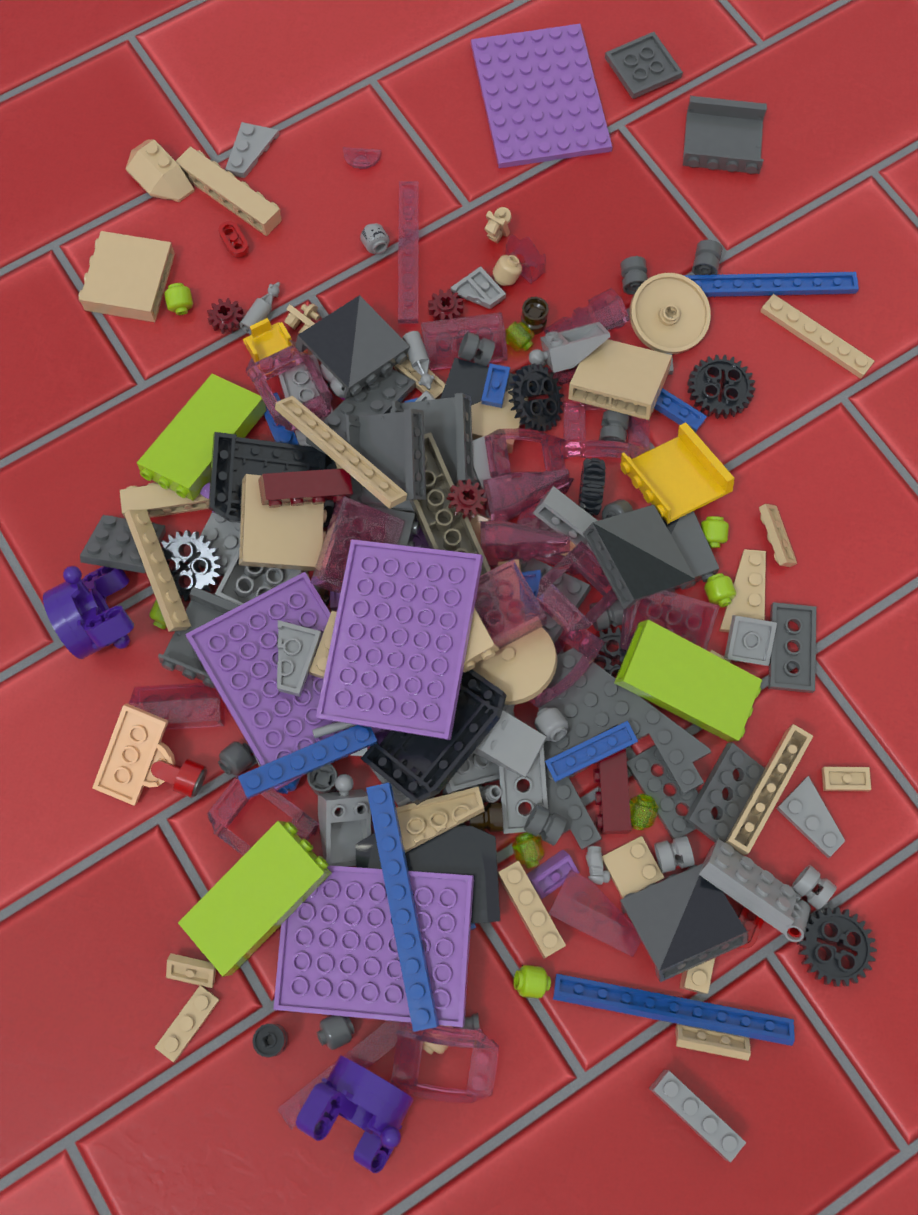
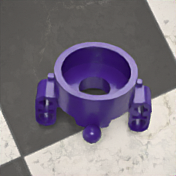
(81, 612)
(365, 1102)

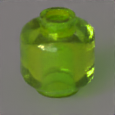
(519, 336)
(643, 811)
(528, 849)

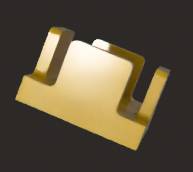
(266, 339)

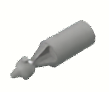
(260, 308)
(418, 357)

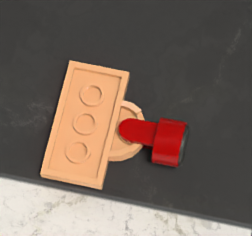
(140, 759)

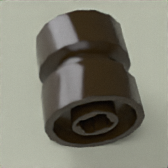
(535, 314)
(489, 819)

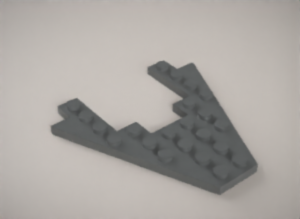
(594, 707)

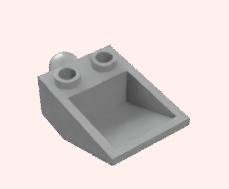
(569, 347)
(511, 745)
(343, 827)

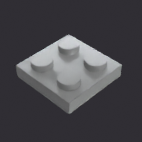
(750, 640)

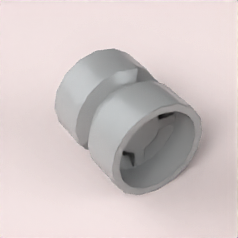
(674, 854)
(807, 881)

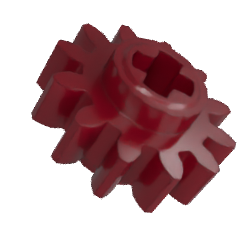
(445, 305)
(225, 315)
(472, 505)

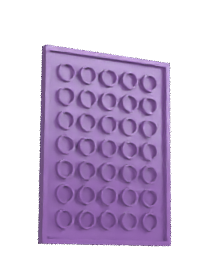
(540, 96)
(400, 638)
(242, 661)
(344, 955)

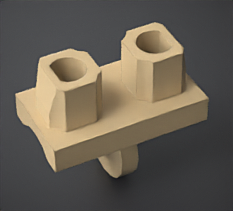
(497, 224)
(295, 317)

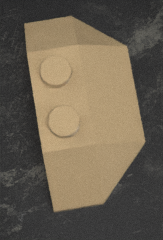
(158, 172)

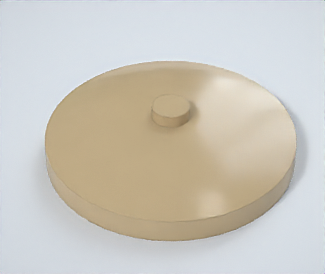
(670, 313)
(522, 667)

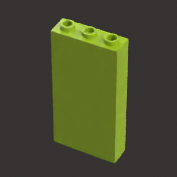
(183, 451)
(688, 681)
(255, 897)

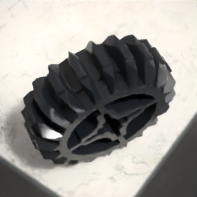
(592, 485)

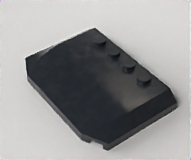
(239, 456)
(425, 764)
(456, 851)

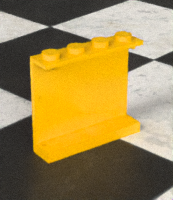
(678, 475)

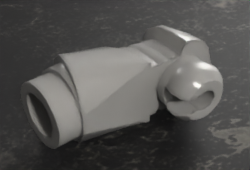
(489, 793)
(595, 864)

